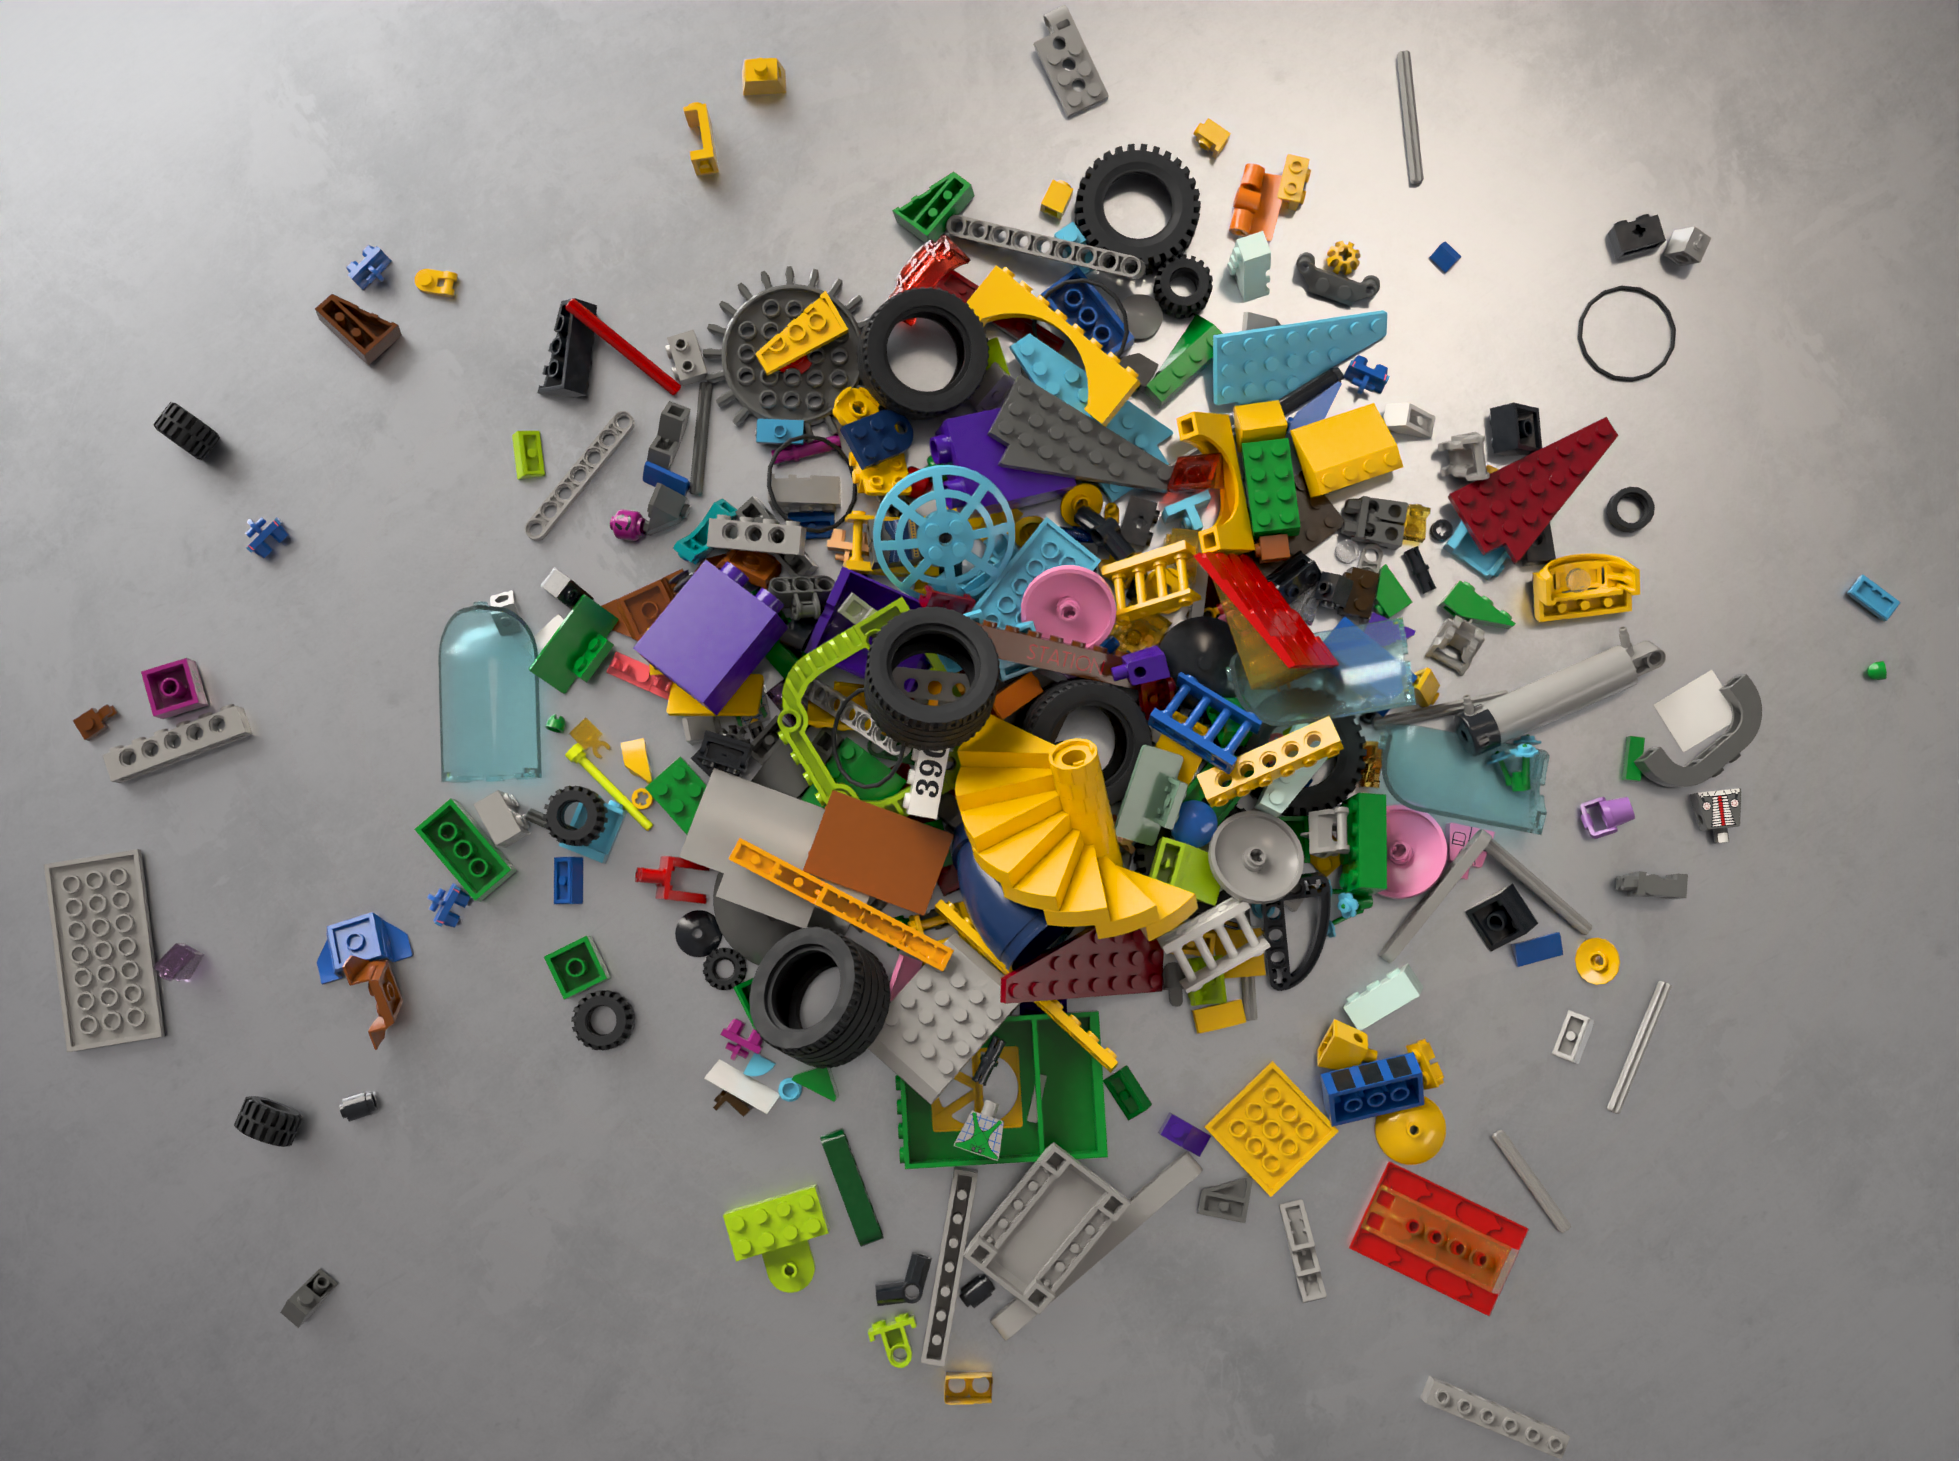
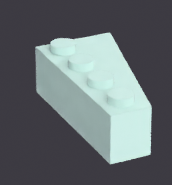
(1283, 790)

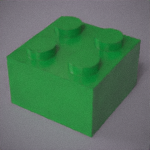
(577, 967)

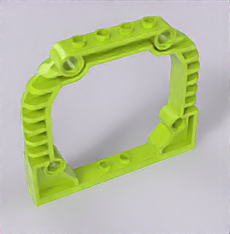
(806, 671)

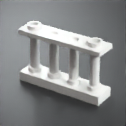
(1195, 929)

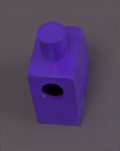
(1151, 667)

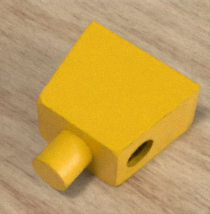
(763, 77)
(1344, 1047)

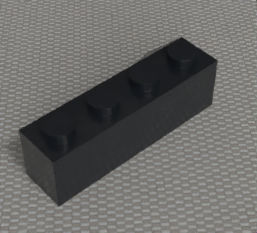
(570, 355)

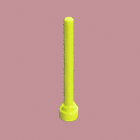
(577, 755)

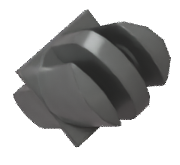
(1172, 975)

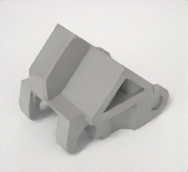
(1465, 456)
(1462, 636)
(1320, 832)

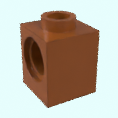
(1272, 548)

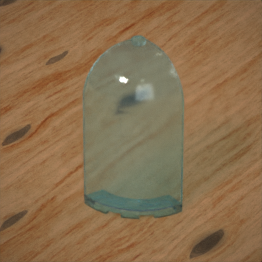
(1367, 680)
(488, 697)
(1437, 776)

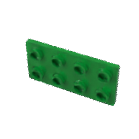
(576, 646)

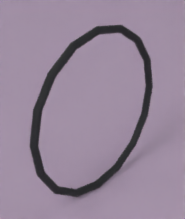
(1083, 280)
(1661, 304)
(769, 479)
(836, 757)

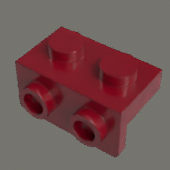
(1156, 695)

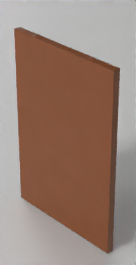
(878, 852)

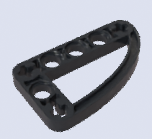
(1281, 945)

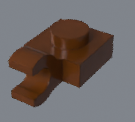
(93, 721)

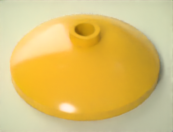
(1397, 1142)

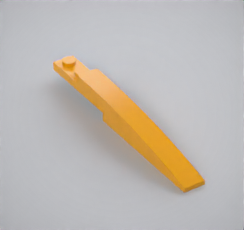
(841, 904)

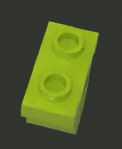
(894, 1337)

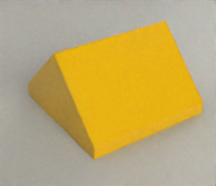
(1259, 422)

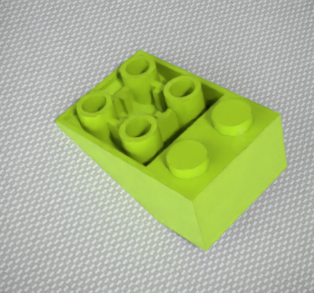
(1186, 869)

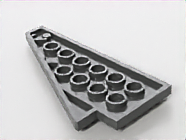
(1062, 441)

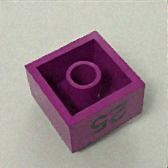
(174, 688)

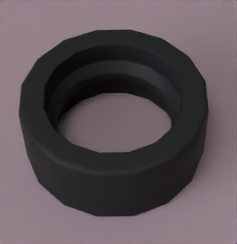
(1643, 497)

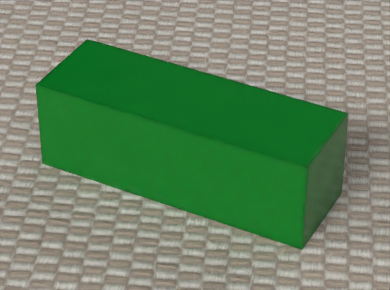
(1633, 750)

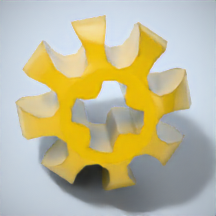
(1350, 255)

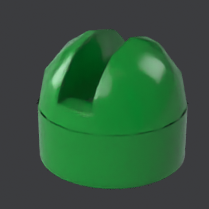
(1877, 671)
(556, 725)

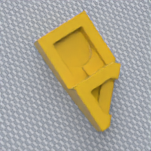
(636, 759)

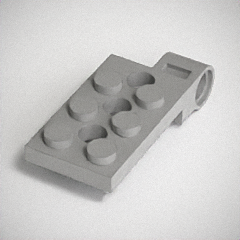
(1062, 26)

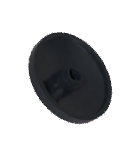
(1203, 650)

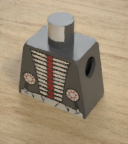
(1717, 811)

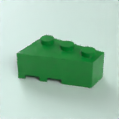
(929, 212)

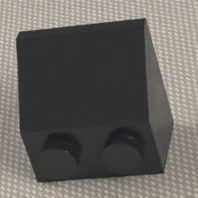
(1515, 429)
(1502, 917)

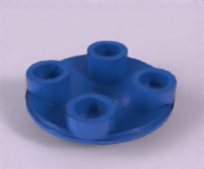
(1195, 824)

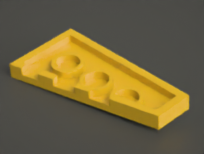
(808, 332)

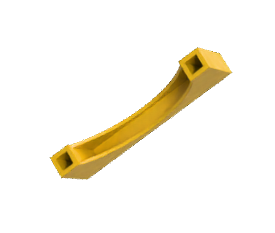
(1107, 381)

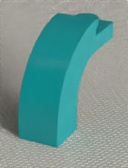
(694, 546)

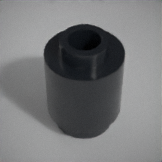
(358, 1106)
(976, 1291)

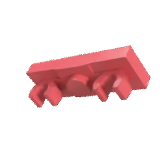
(639, 675)

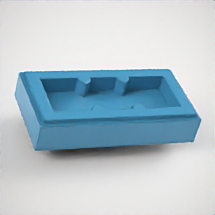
(779, 431)
(1873, 598)

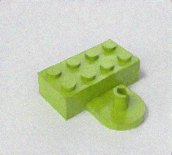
(781, 1233)

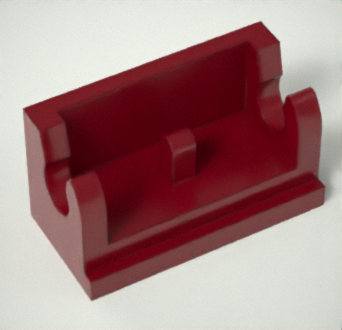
(945, 600)

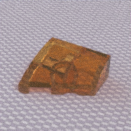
(1372, 769)

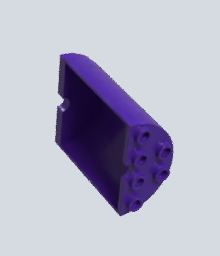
(834, 623)

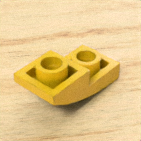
(1219, 1016)

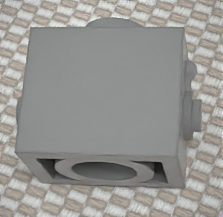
(1687, 246)

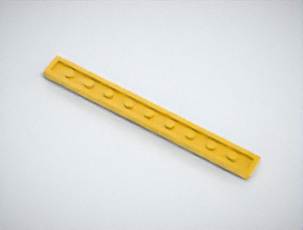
(1052, 1008)

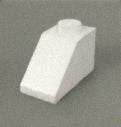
(1409, 420)

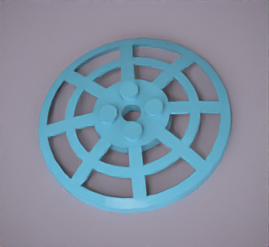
(942, 522)

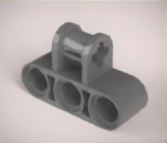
(802, 594)

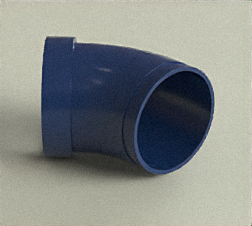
(1006, 927)

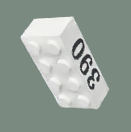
(926, 783)

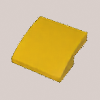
(1252, 967)

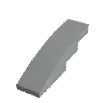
(1302, 1251)

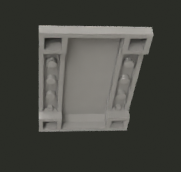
(942, 1020)
(1045, 1227)

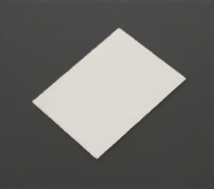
(1695, 711)
(742, 1086)

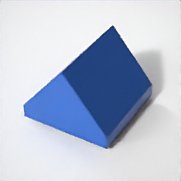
(1445, 256)

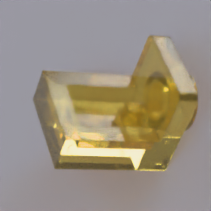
(1416, 523)

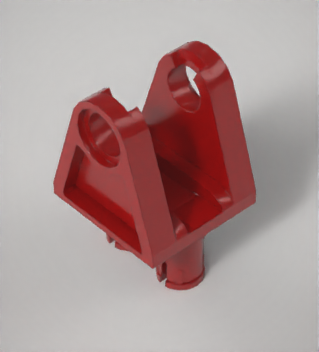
(662, 879)

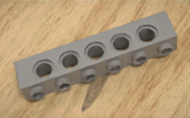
(118, 758)
(1495, 1417)

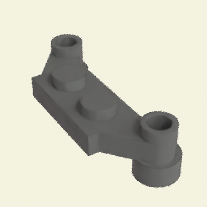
(1334, 285)

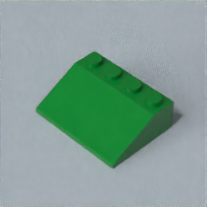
(862, 768)

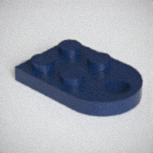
(876, 439)

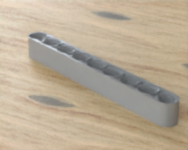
(1035, 242)

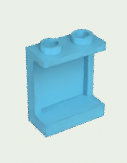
(1465, 549)
(600, 848)

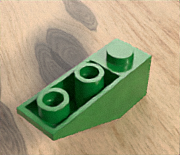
(1468, 605)

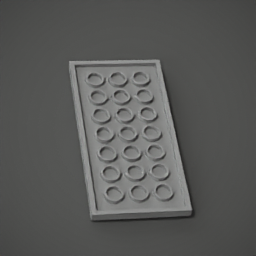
(104, 950)

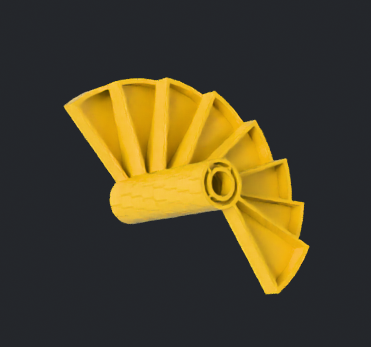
(1050, 836)

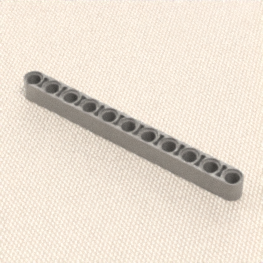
(1142, 1207)

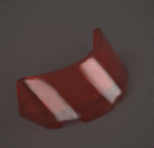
(929, 266)

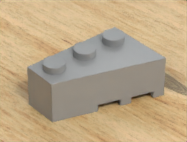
(806, 493)

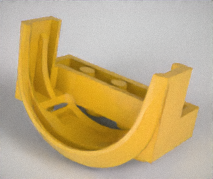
(1614, 596)

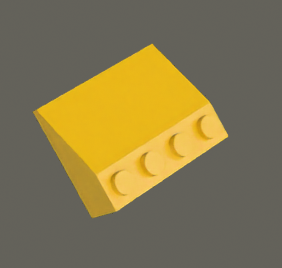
(1345, 450)

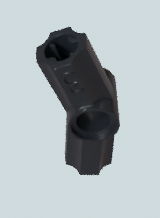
(1104, 533)

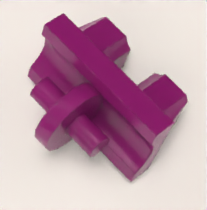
(733, 1033)

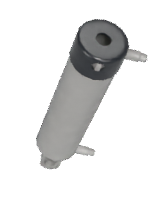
(1556, 695)

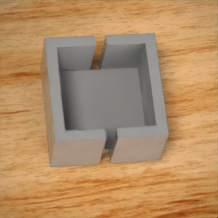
(502, 818)

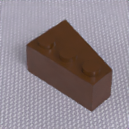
(358, 329)

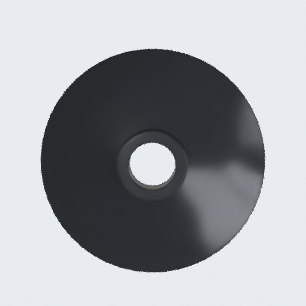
(710, 937)

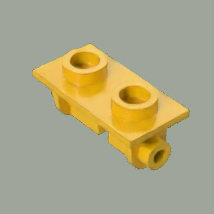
(1431, 1073)

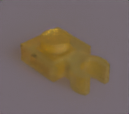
(588, 736)

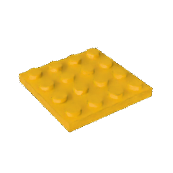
(1271, 1128)

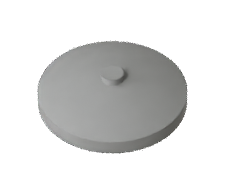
(1255, 857)

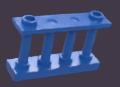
(1203, 745)

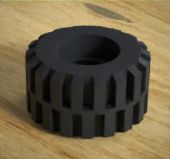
(1183, 268)
(186, 431)
(558, 806)
(583, 1025)
(268, 1121)

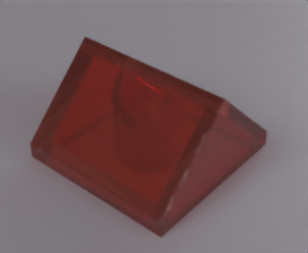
(1197, 473)

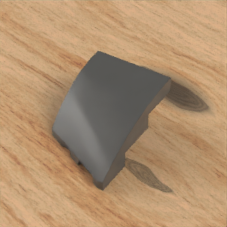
(782, 773)

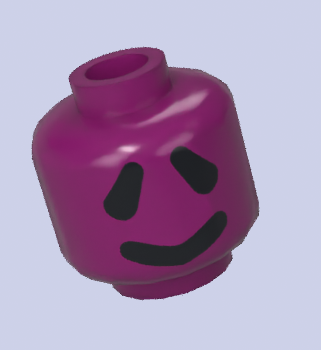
(627, 525)

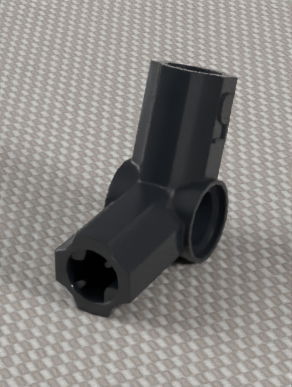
(916, 1275)

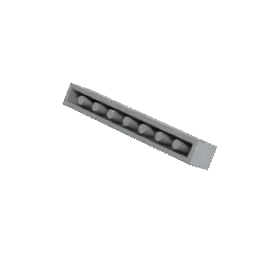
(949, 1266)

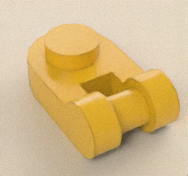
(428, 282)

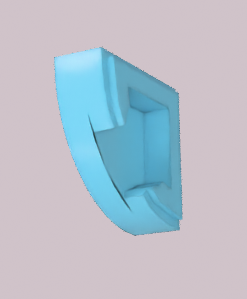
(758, 1065)

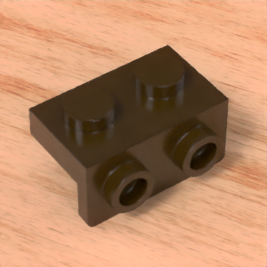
(1361, 594)
(739, 1105)

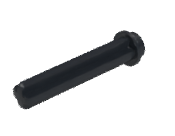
(1311, 390)

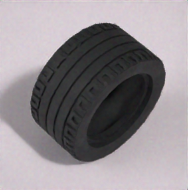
(960, 324)
(941, 633)
(1125, 715)
(784, 979)

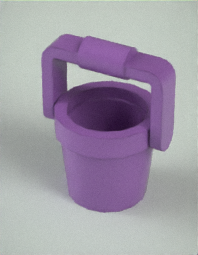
(1614, 813)

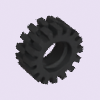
(710, 968)

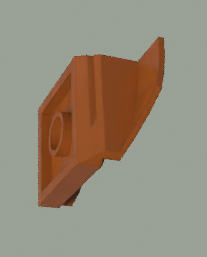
(757, 566)
(642, 607)
(381, 986)

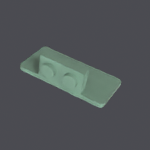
(1151, 796)

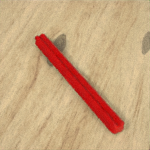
(623, 346)

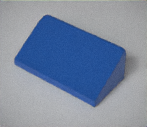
(654, 473)
(815, 520)
(568, 880)
(1537, 949)

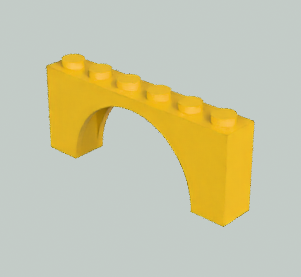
(1232, 528)

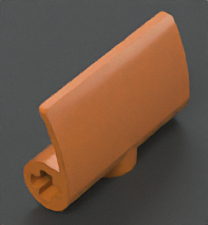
(1256, 203)

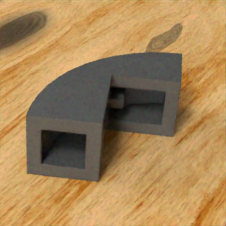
(669, 435)

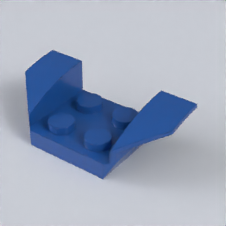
(362, 937)

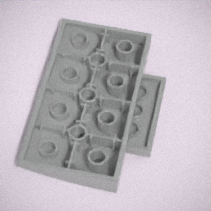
(766, 819)

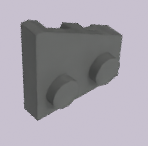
(1227, 1200)

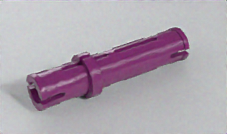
(796, 452)

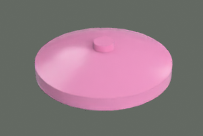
(1070, 605)
(1414, 852)

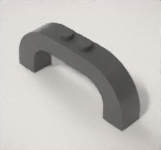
(1745, 723)

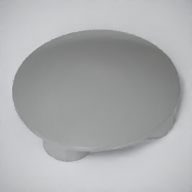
(1143, 315)

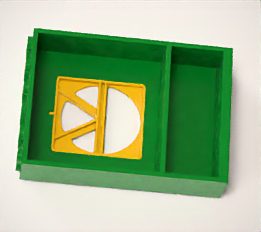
(1067, 1114)

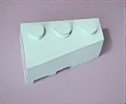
(1249, 265)
(1383, 997)

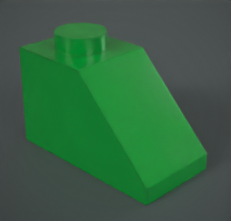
(1389, 594)

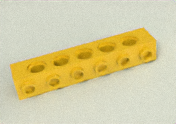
(1278, 751)

